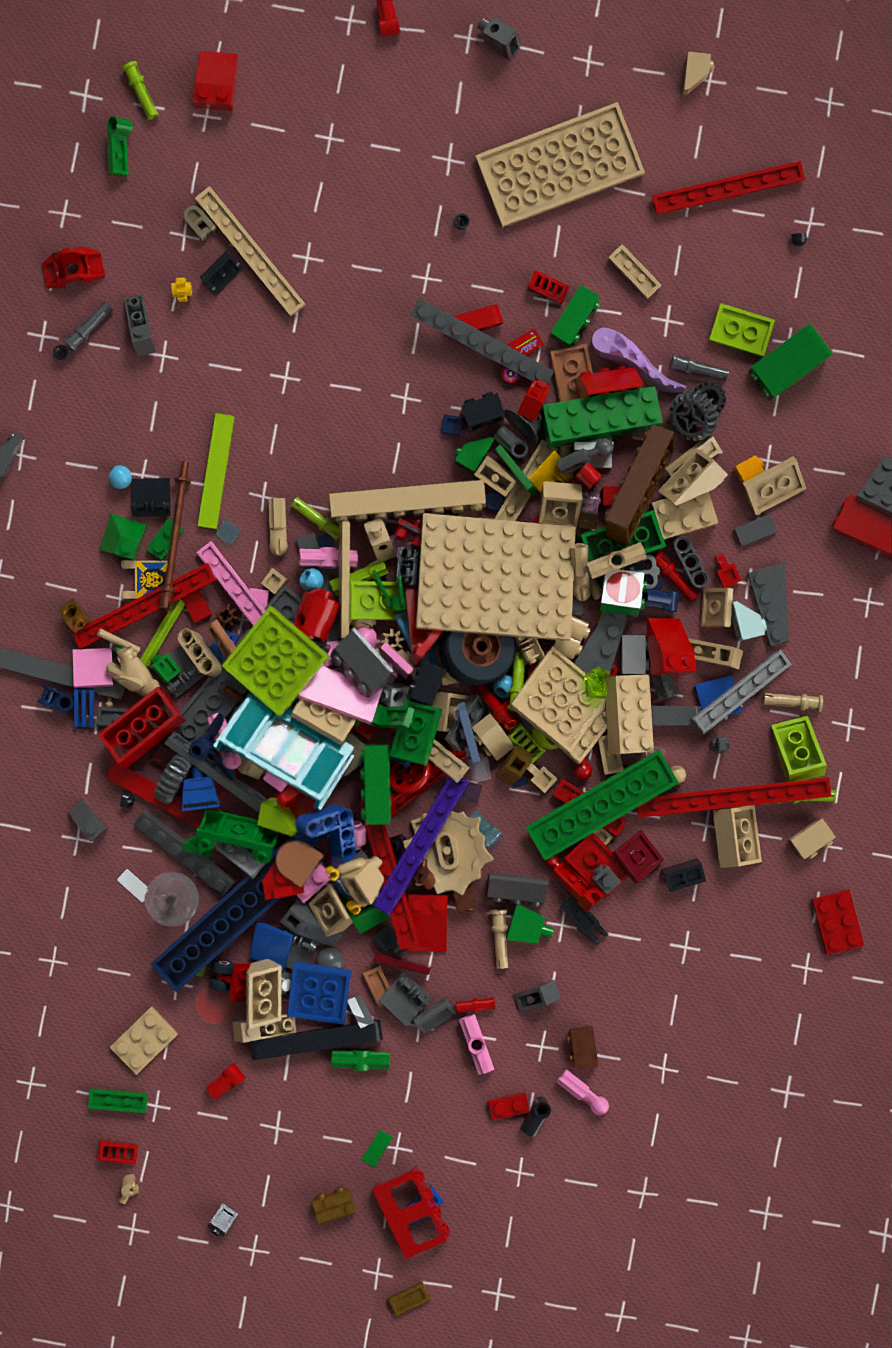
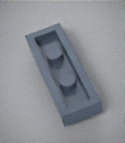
(467, 733)

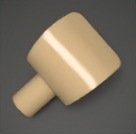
(128, 1188)

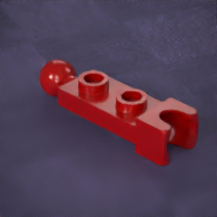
(574, 883)

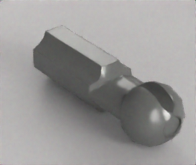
(580, 458)

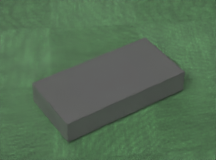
(755, 530)

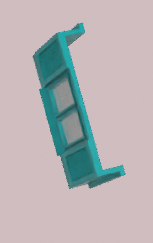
(286, 748)

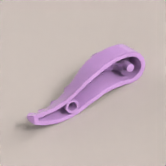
(617, 348)

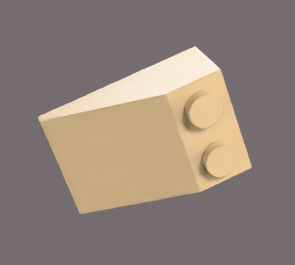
(693, 478)

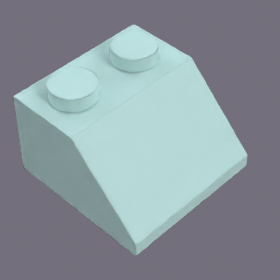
(746, 622)

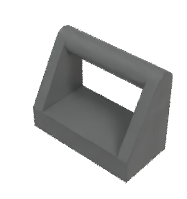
(434, 1015)

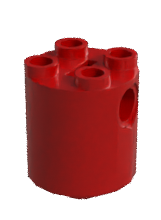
(316, 614)

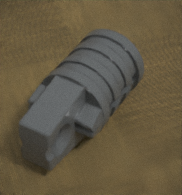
(719, 744)

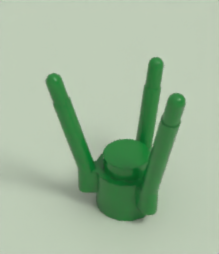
(398, 601)

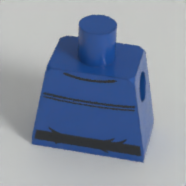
(199, 792)

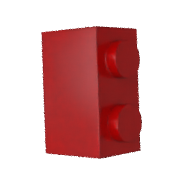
(534, 400)

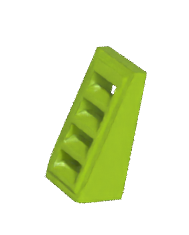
(512, 732)

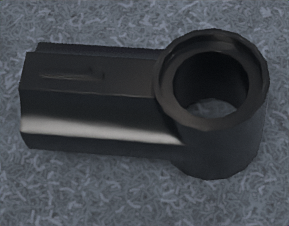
(535, 1118)

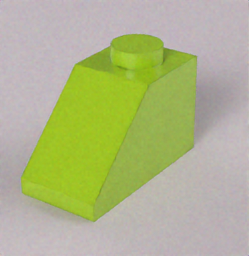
(275, 818)

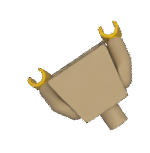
(361, 879)

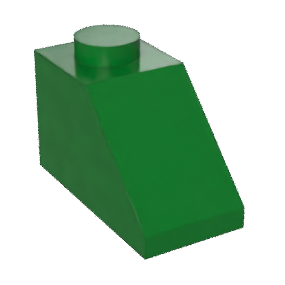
(473, 453)

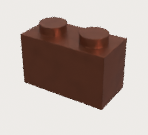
(583, 1047)

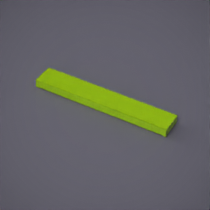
(216, 471)

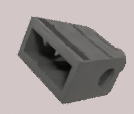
(500, 37)

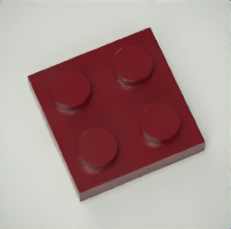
(637, 856)

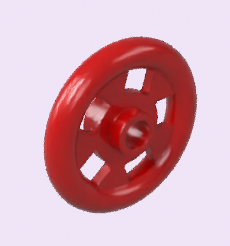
(408, 775)

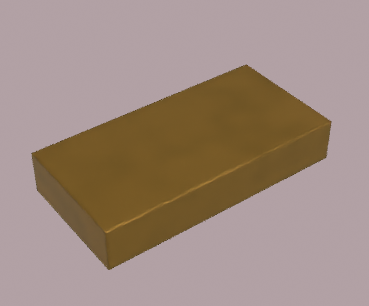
(409, 1298)

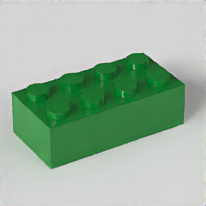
(647, 533)
(377, 784)

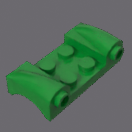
(236, 831)

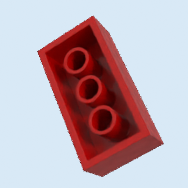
(142, 727)

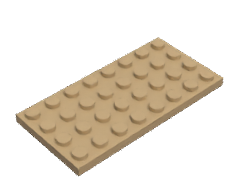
(560, 164)

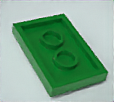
(416, 741)

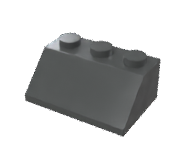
(361, 663)
(517, 888)

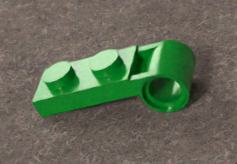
(117, 134)
(392, 717)

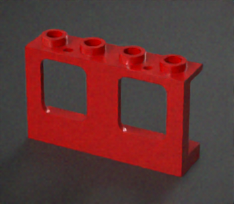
(400, 1218)

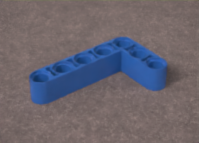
(340, 825)

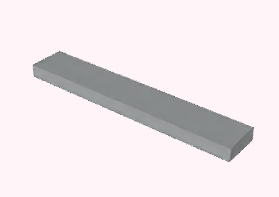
(741, 691)

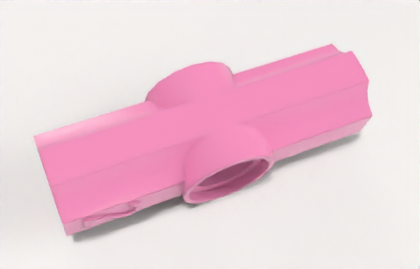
(324, 558)
(472, 1032)

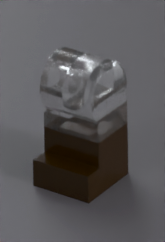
(588, 510)

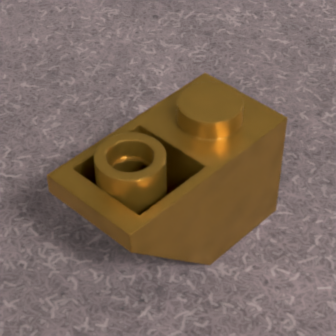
(515, 764)

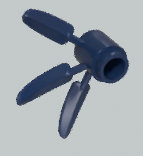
(204, 745)

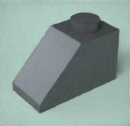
(87, 820)
(537, 996)

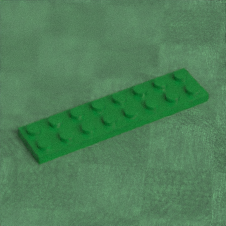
(602, 804)

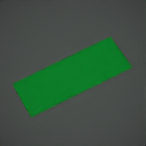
(377, 1148)

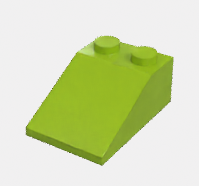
(798, 750)

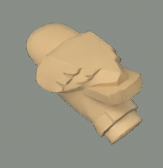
(132, 672)

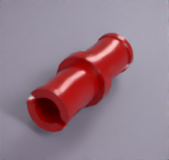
(475, 1005)

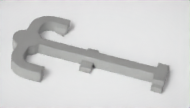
(654, 571)

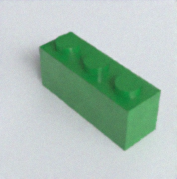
(575, 316)

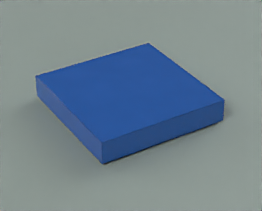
(710, 690)
(271, 944)

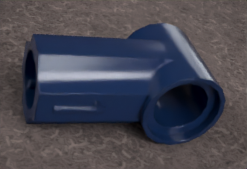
(661, 599)

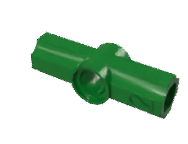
(360, 1059)

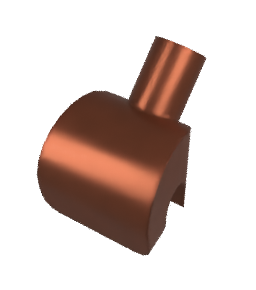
(425, 876)

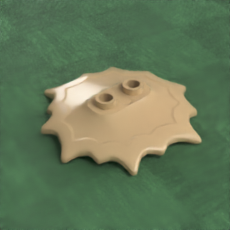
(466, 848)

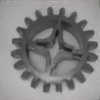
(688, 417)
(172, 779)

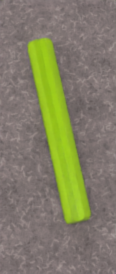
(162, 632)

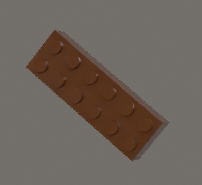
(639, 484)

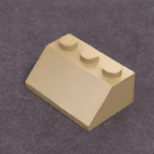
(737, 836)
(263, 993)

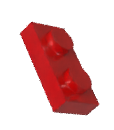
(508, 1106)

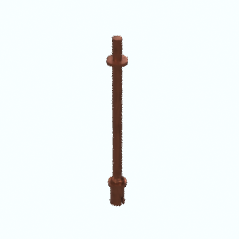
(167, 589)

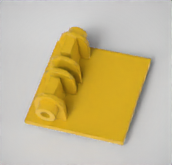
(549, 472)

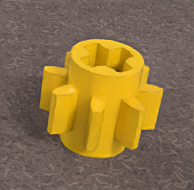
(181, 289)

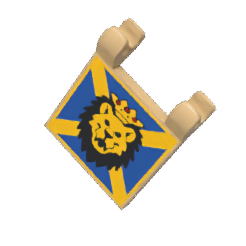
(148, 577)

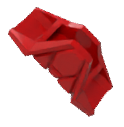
(88, 261)

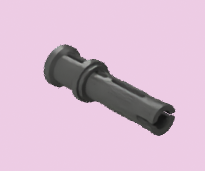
(81, 333)
(690, 365)

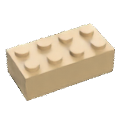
(629, 714)

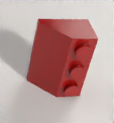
(607, 381)

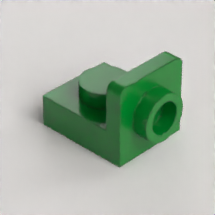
(164, 667)

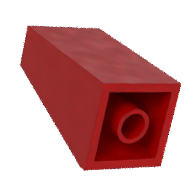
(865, 526)

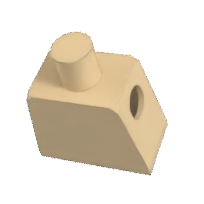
(379, 536)

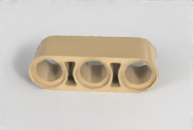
(193, 647)

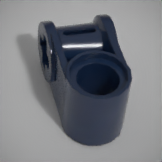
(54, 698)

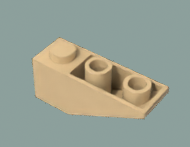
(283, 1027)

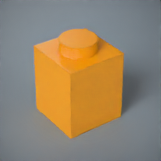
(749, 468)

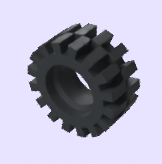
(716, 391)

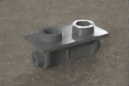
(664, 685)

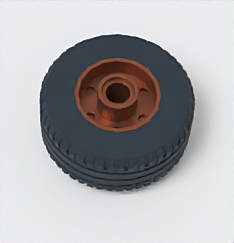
(476, 666)

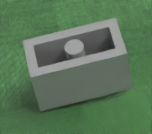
(634, 655)

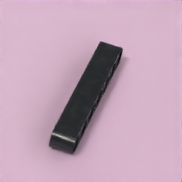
(315, 1040)

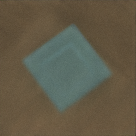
(228, 532)

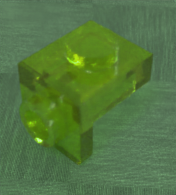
(596, 683)

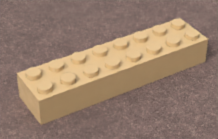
(408, 500)

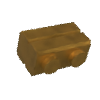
(333, 1205)

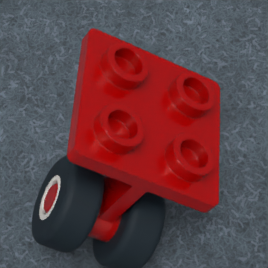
(226, 982)

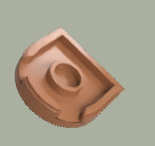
(297, 861)

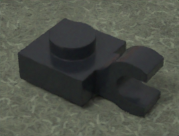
(387, 939)

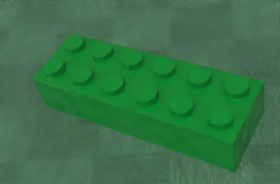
(600, 417)

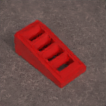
(538, 290)
(108, 1158)

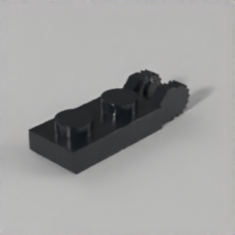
(584, 920)

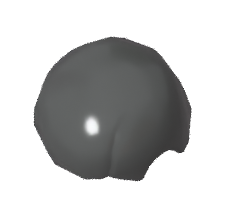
(330, 957)

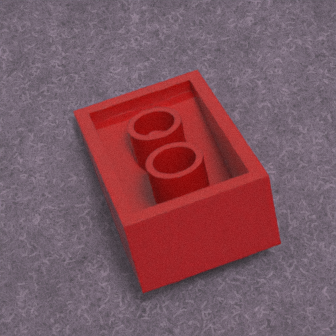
(215, 81)
(669, 648)
(430, 921)

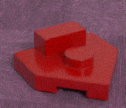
(278, 885)

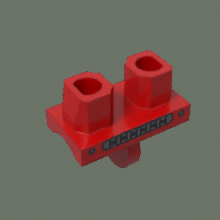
(405, 528)

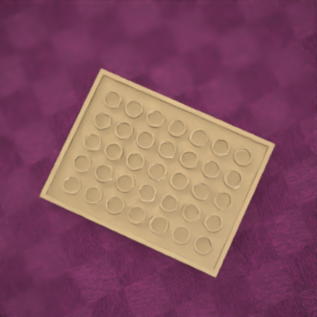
(495, 577)

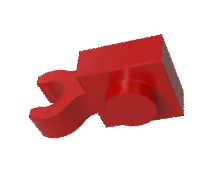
(727, 574)

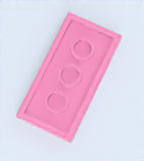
(340, 694)

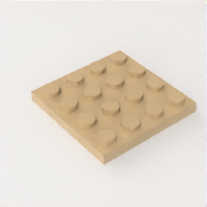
(557, 701)

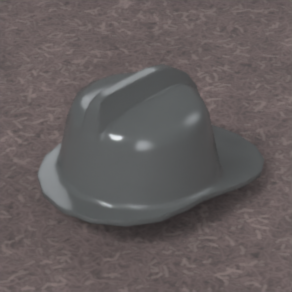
(527, 427)

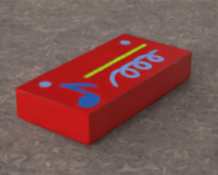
(527, 342)

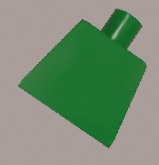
(527, 926)

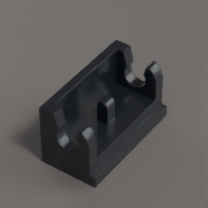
(221, 272)
(684, 874)

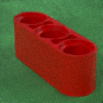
(482, 318)

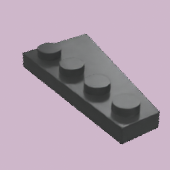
(771, 599)
(603, 643)

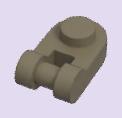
(194, 217)

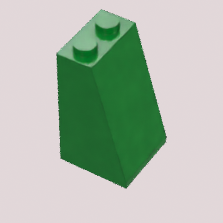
(790, 362)

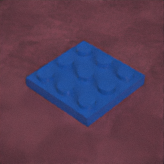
(319, 993)

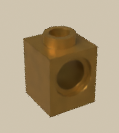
(73, 615)

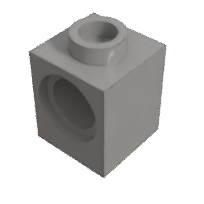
(388, 691)

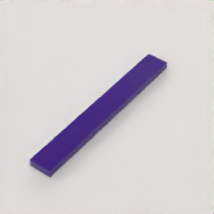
(420, 845)

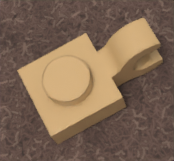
(541, 777)

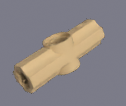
(627, 555)

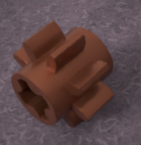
(223, 611)

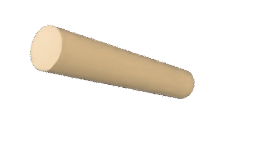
(116, 640)

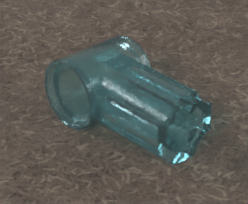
(491, 833)

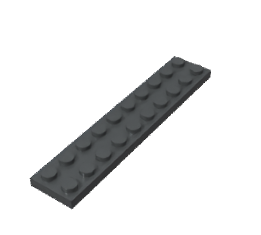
(210, 696)

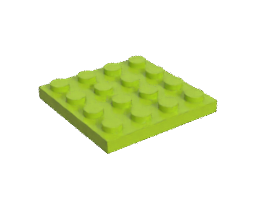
(275, 661)

